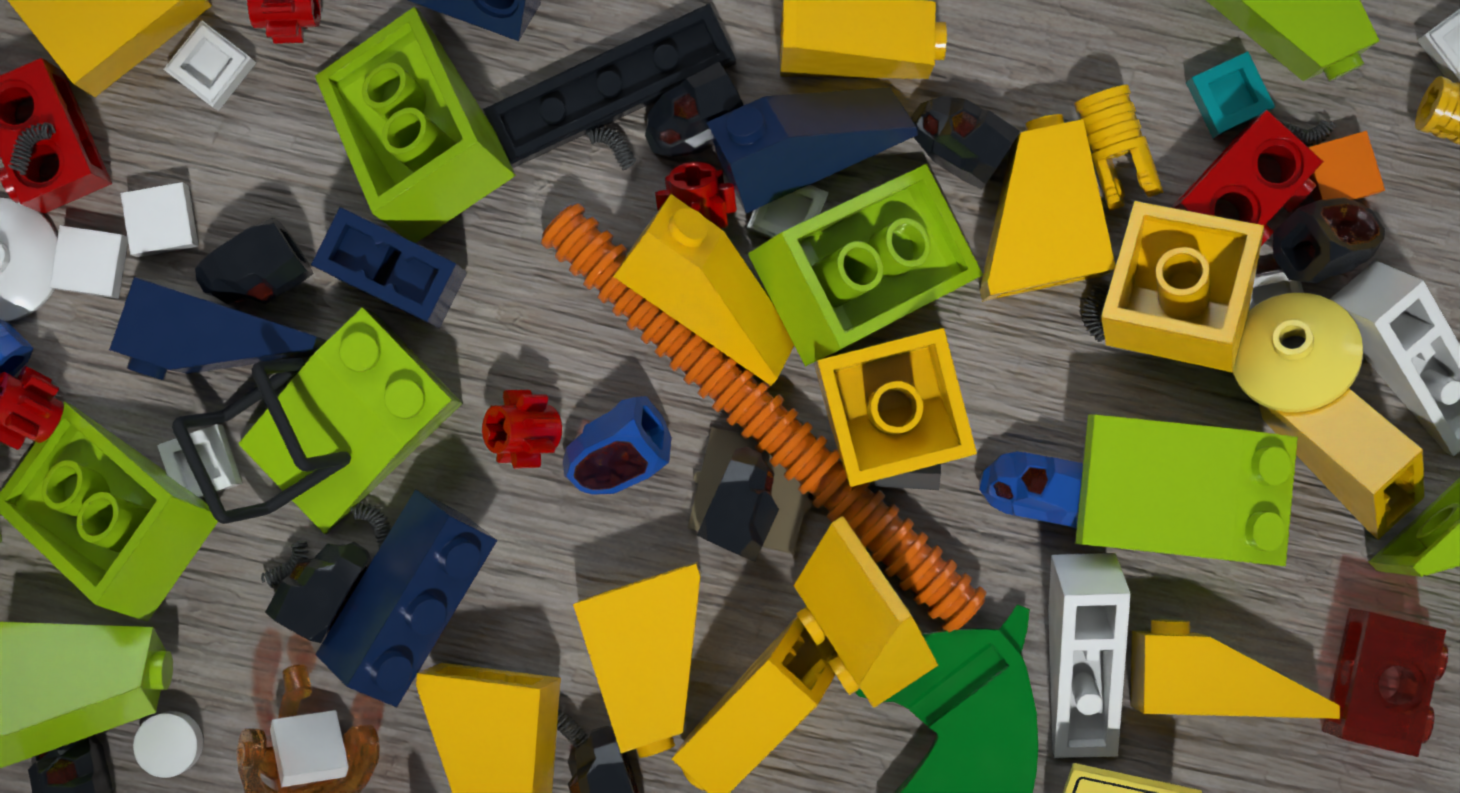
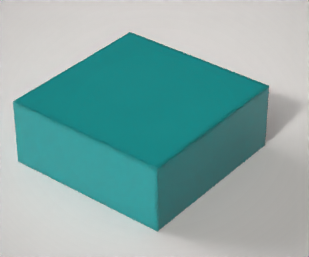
(1230, 94)

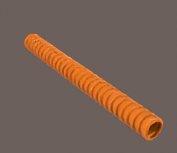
(771, 426)

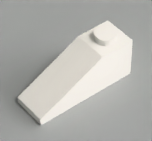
(1409, 346)
(1087, 653)

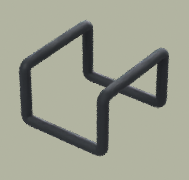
(323, 465)

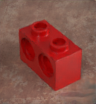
(80, 163)
(1237, 179)

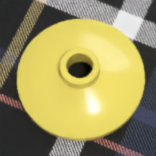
(1301, 376)

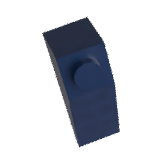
(804, 137)
(192, 335)

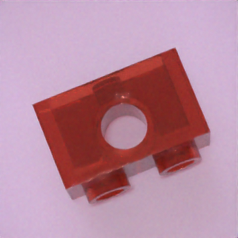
(1368, 649)

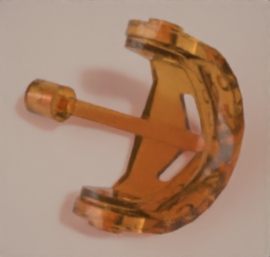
(256, 758)

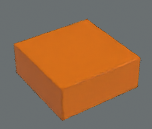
(1347, 169)

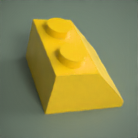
(1182, 286)
(895, 407)
(861, 618)

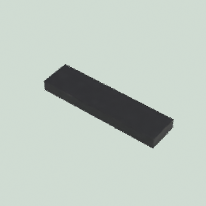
(608, 86)

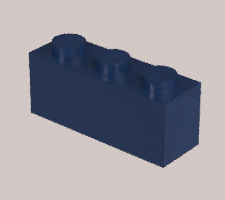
(405, 599)

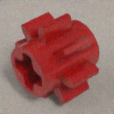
(284, 18)
(702, 190)
(28, 407)
(522, 428)

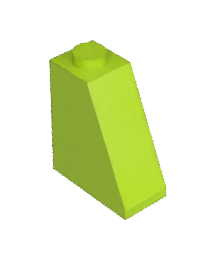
(1306, 33)
(74, 683)

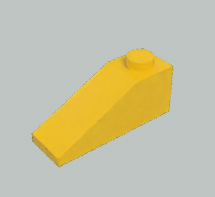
(705, 285)
(1201, 676)

